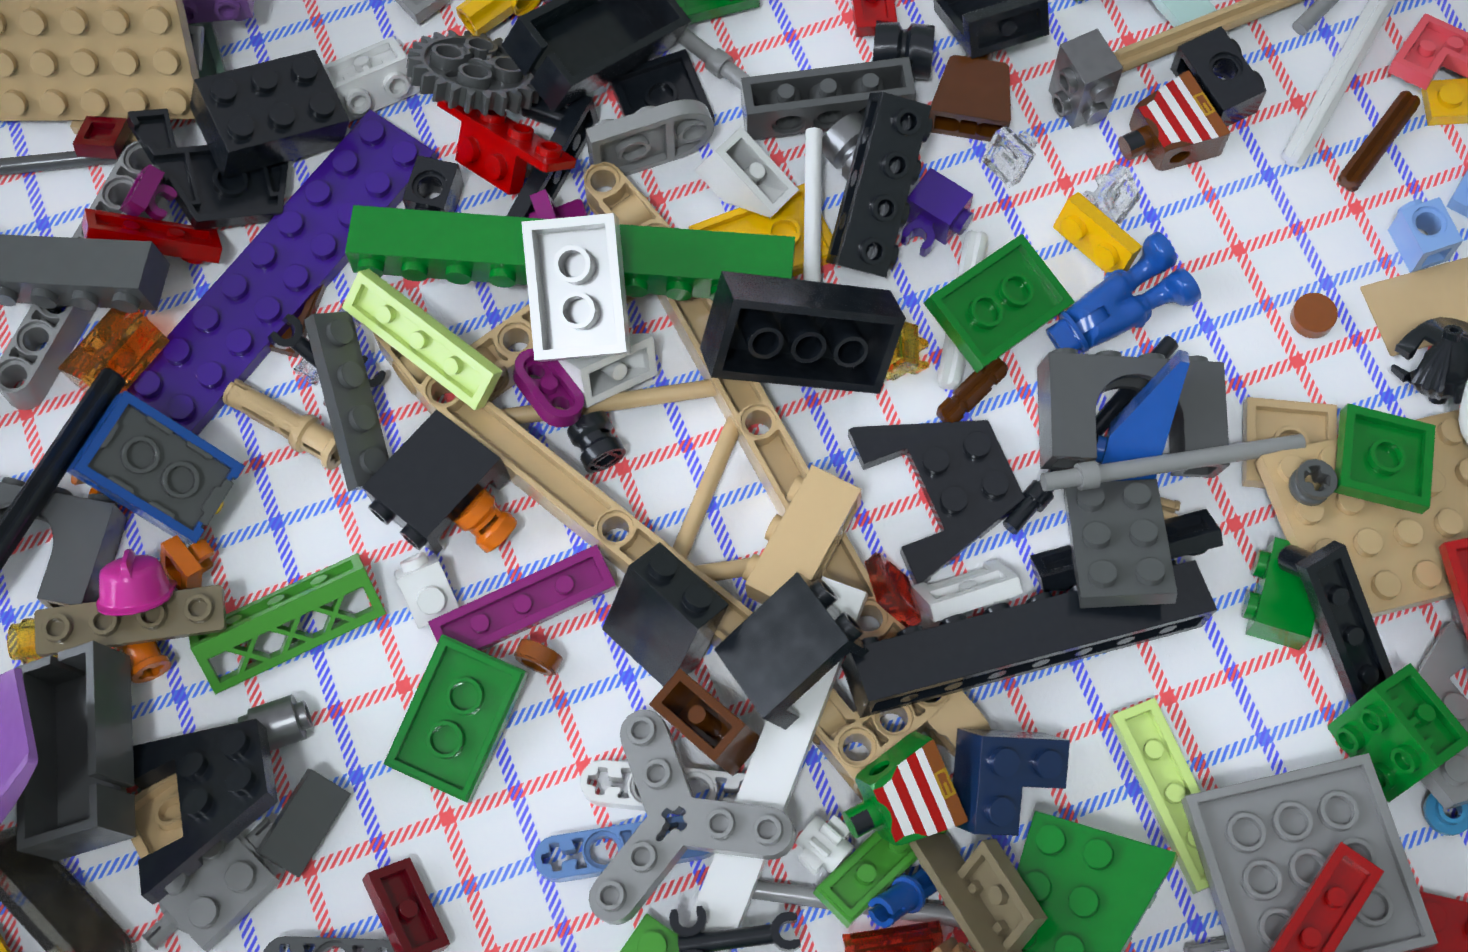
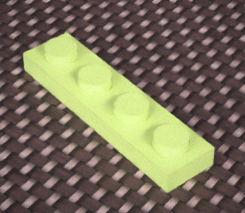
(422, 339)
(1164, 780)

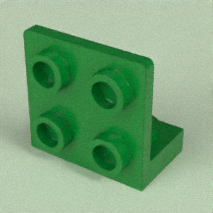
(1401, 729)

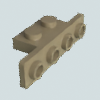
(183, 615)
(982, 893)

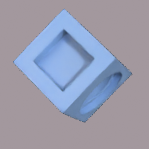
(1423, 250)

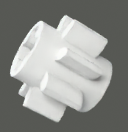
(824, 844)

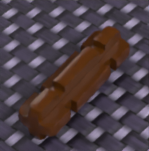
(971, 392)

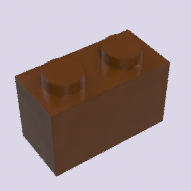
(705, 722)

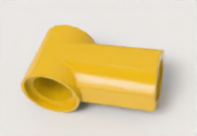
(484, 15)

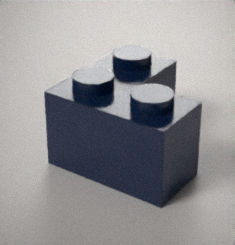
(996, 766)

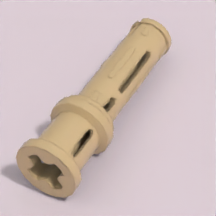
(302, 432)

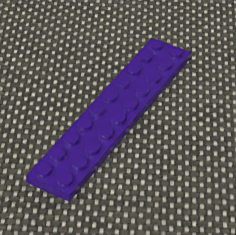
(277, 274)

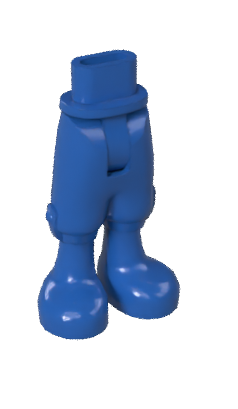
(1111, 307)

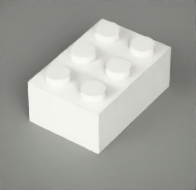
(576, 287)

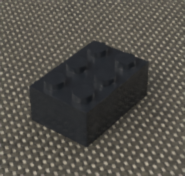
(268, 113)

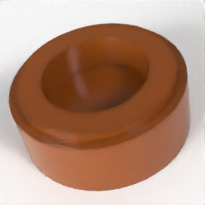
(1313, 315)
(538, 657)

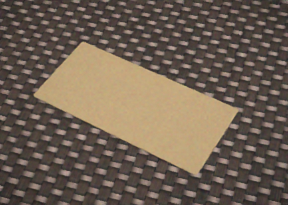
(1415, 297)

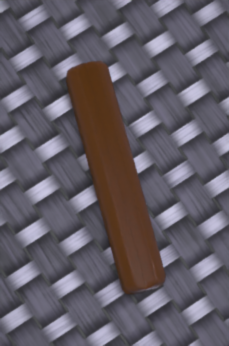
(1378, 141)

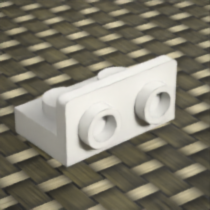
(371, 78)

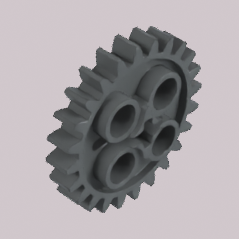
(469, 73)

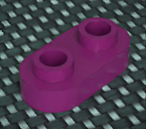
(550, 391)

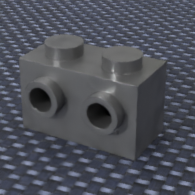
(1084, 79)

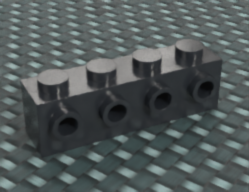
(879, 184)

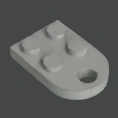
(650, 136)

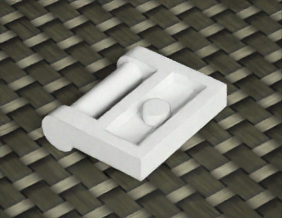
(968, 591)

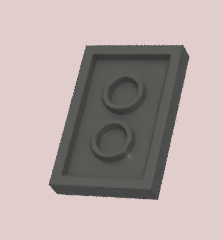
(1120, 545)

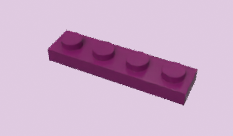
(527, 601)

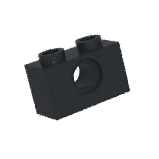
(1215, 56)

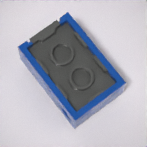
(156, 468)

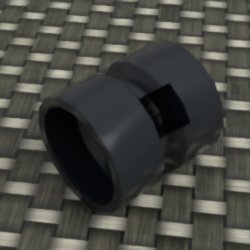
(914, 42)

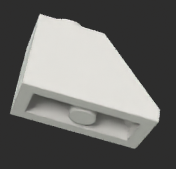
(746, 176)
(612, 374)

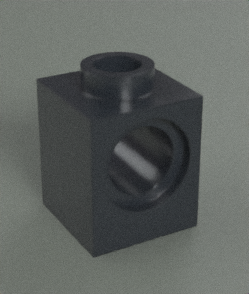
(430, 177)

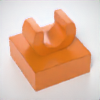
(185, 563)

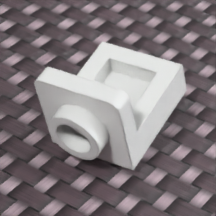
(425, 588)

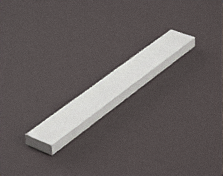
(770, 784)

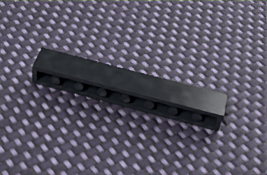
(1013, 643)

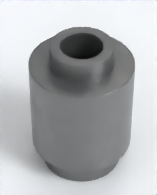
(284, 720)

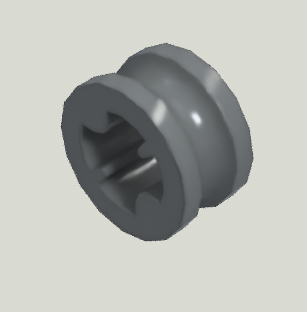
(1320, 473)

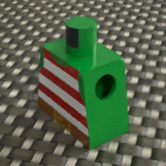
(906, 794)

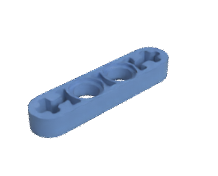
(618, 834)

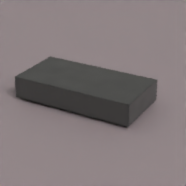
(303, 822)

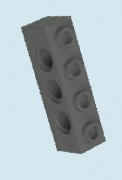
(819, 96)

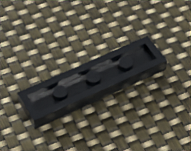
(1186, 534)

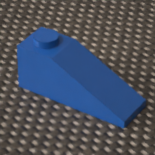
(1147, 419)

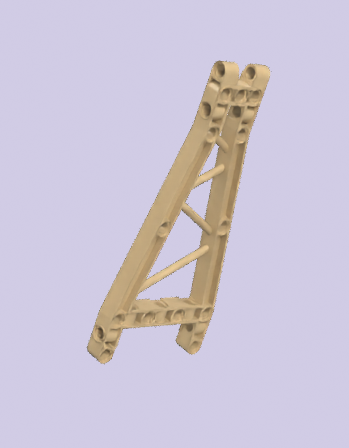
(594, 514)

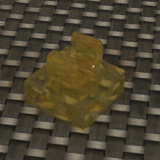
(907, 353)

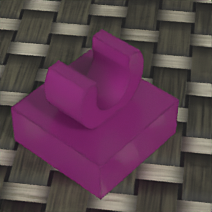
(143, 194)

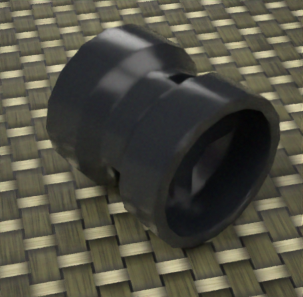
(596, 442)

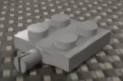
(217, 893)

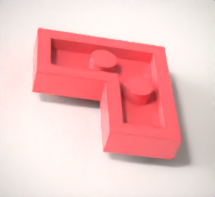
(1428, 49)

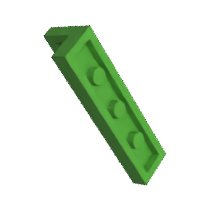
(281, 607)

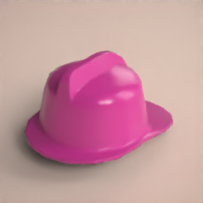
(133, 585)

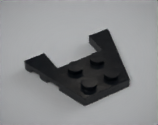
(202, 191)
(960, 476)
(222, 790)

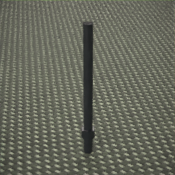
(1035, 497)

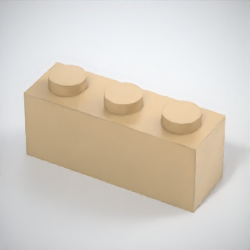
(805, 535)

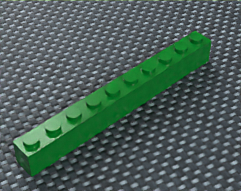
(492, 251)

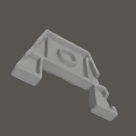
(1445, 659)

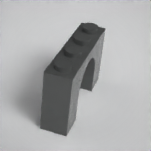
(1070, 391)
(83, 542)

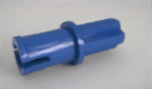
(904, 896)

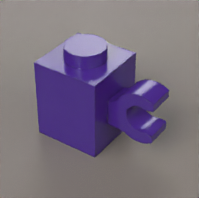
(937, 211)

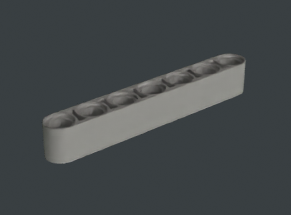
(61, 329)

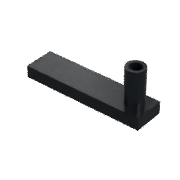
(569, 133)
(1341, 615)

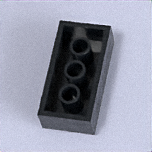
(801, 333)

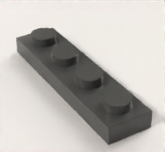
(347, 396)

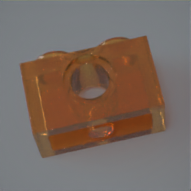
(117, 342)

